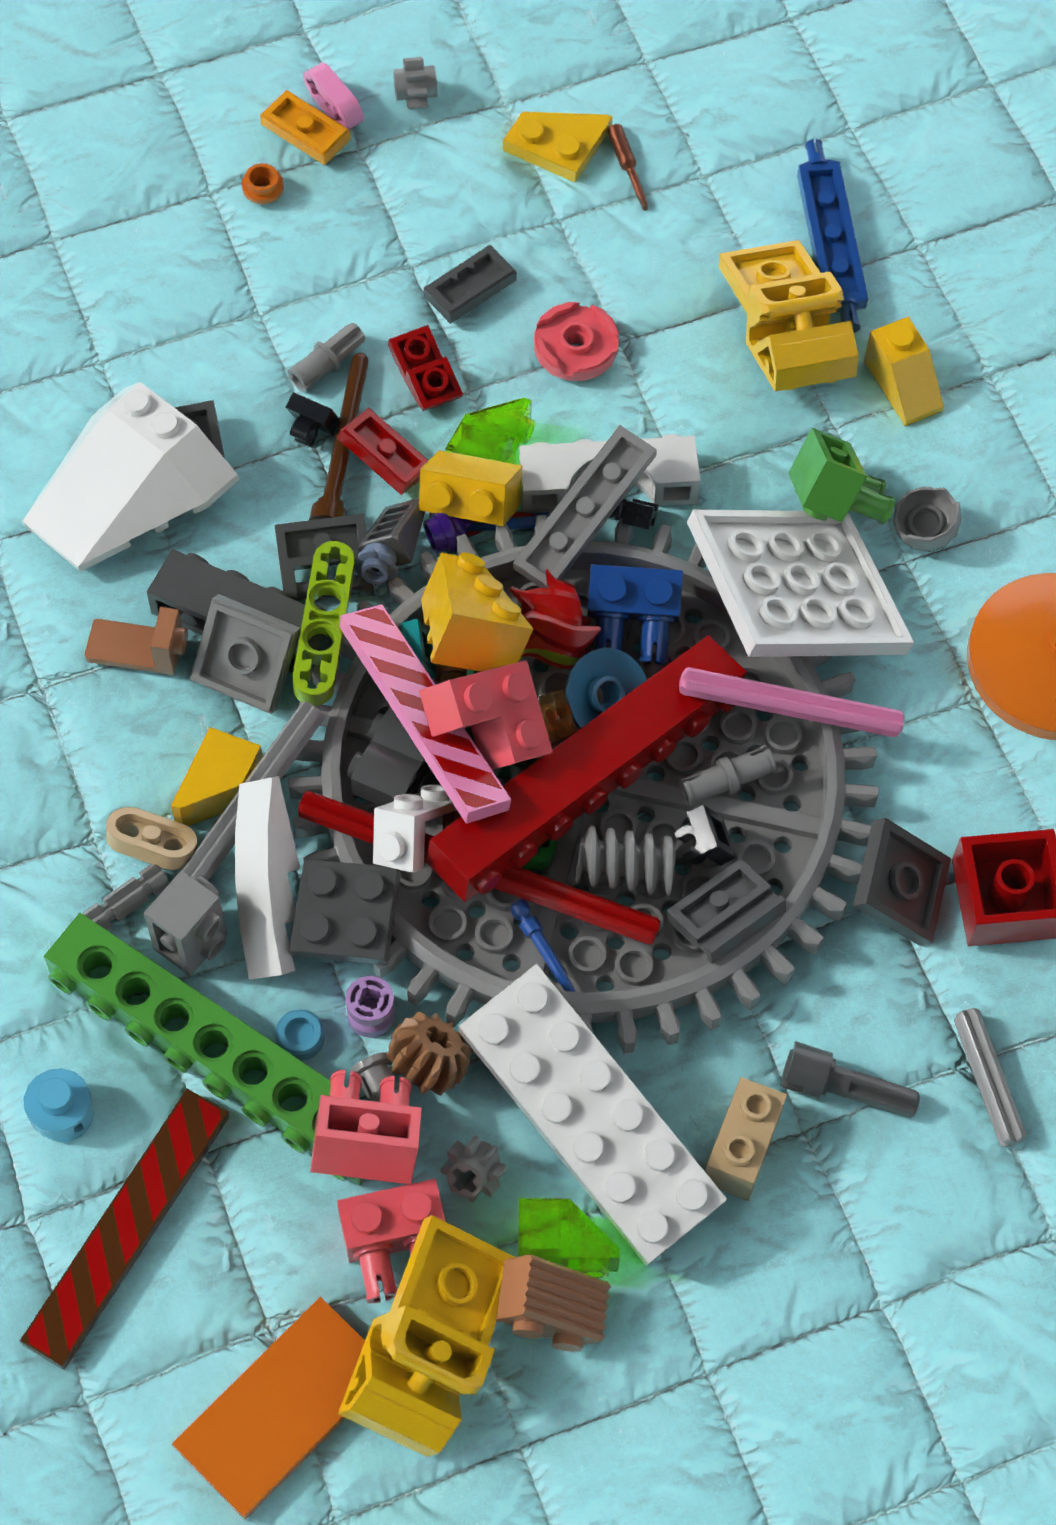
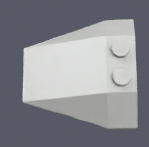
(125, 476)

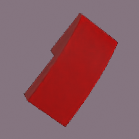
(424, 368)

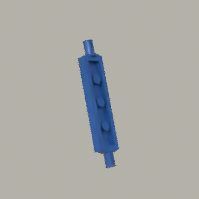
(832, 229)

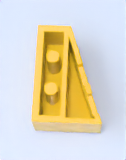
(471, 616)

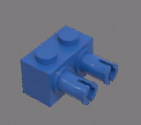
(639, 595)

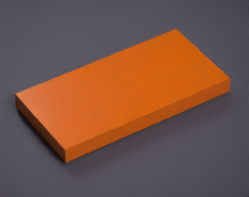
(275, 1410)

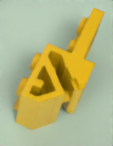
(790, 315)
(429, 1341)

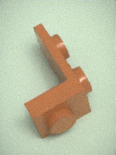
(139, 645)

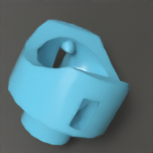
(59, 1105)

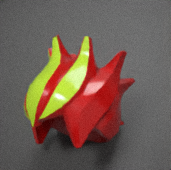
(557, 623)

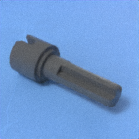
(816, 1073)

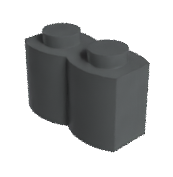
(388, 764)

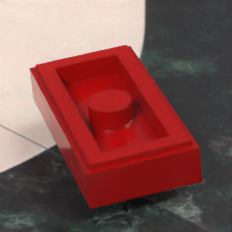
(383, 450)

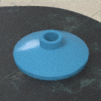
(604, 668)

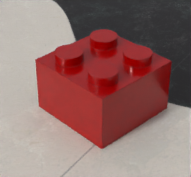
(1007, 886)

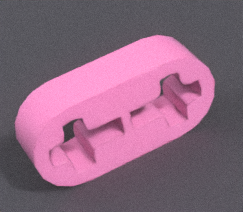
(333, 96)

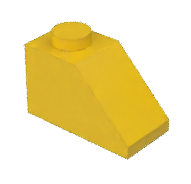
(904, 370)
(214, 776)

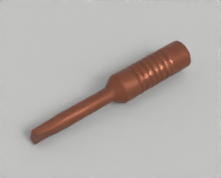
(626, 160)

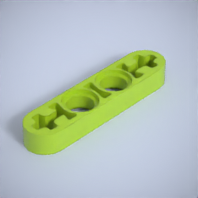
(323, 622)

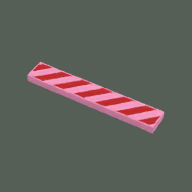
(400, 677)

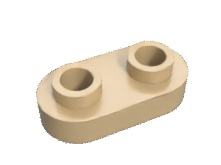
(153, 838)

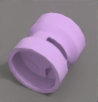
(372, 1017)

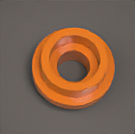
(262, 175)

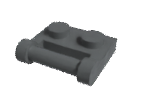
(300, 540)

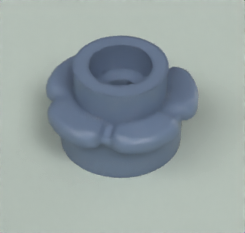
(376, 563)

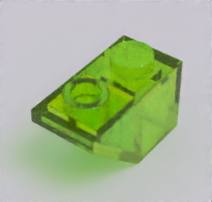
(494, 431)
(565, 1236)

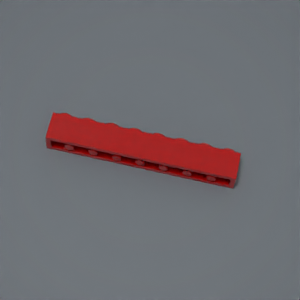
(580, 774)

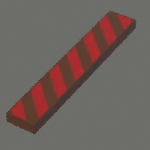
(124, 1229)

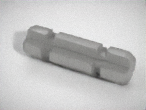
(128, 896)

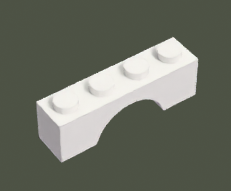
(554, 468)

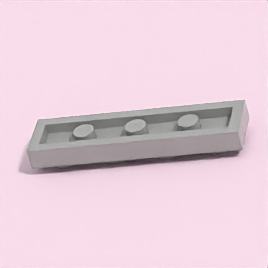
(585, 507)

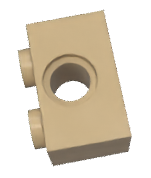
(745, 1137)

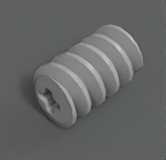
(626, 860)

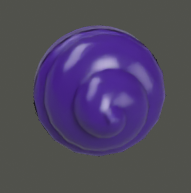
(443, 531)

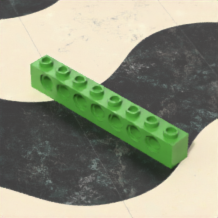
(89, 946)

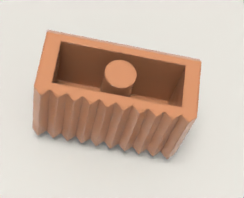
(552, 1303)

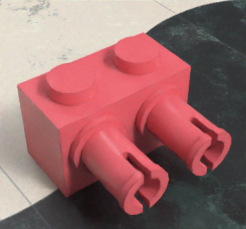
(366, 1136)
(384, 1225)

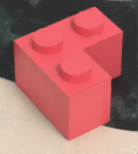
(497, 707)

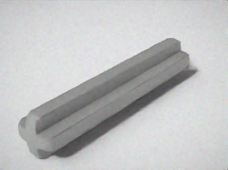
(990, 1077)

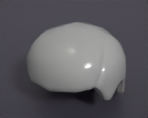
(927, 518)

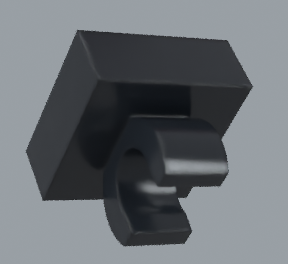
(309, 419)
(710, 836)

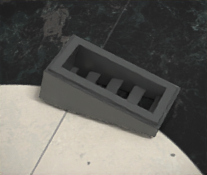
(398, 528)

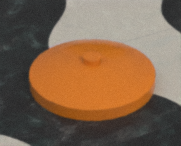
(1015, 654)

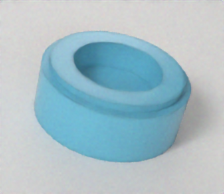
(300, 1034)

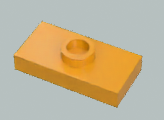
(305, 127)

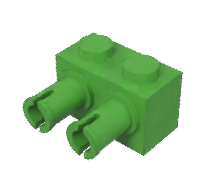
(834, 482)

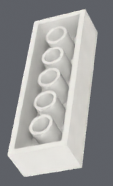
(591, 1114)

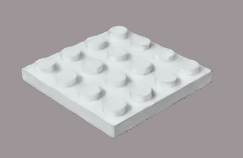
(798, 584)

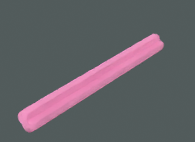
(791, 702)

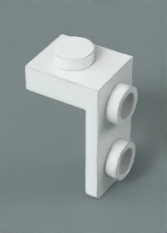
(401, 827)

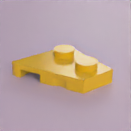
(557, 140)

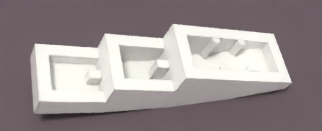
(263, 890)

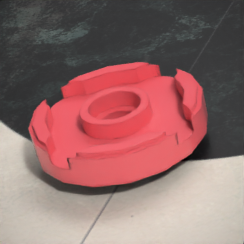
(576, 324)

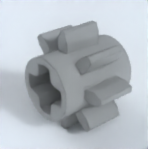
(415, 83)
(473, 1168)

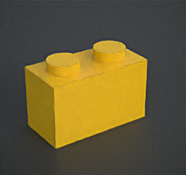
(470, 487)

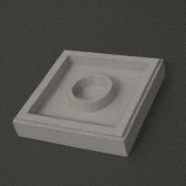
(245, 653)

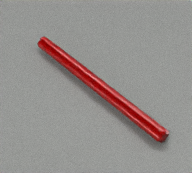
(514, 881)

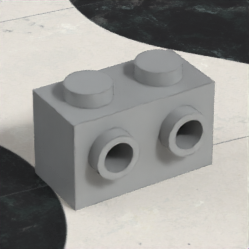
(187, 922)

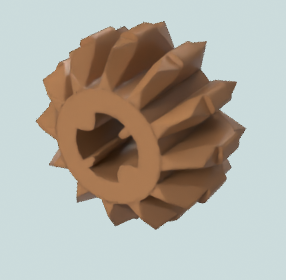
(429, 1053)

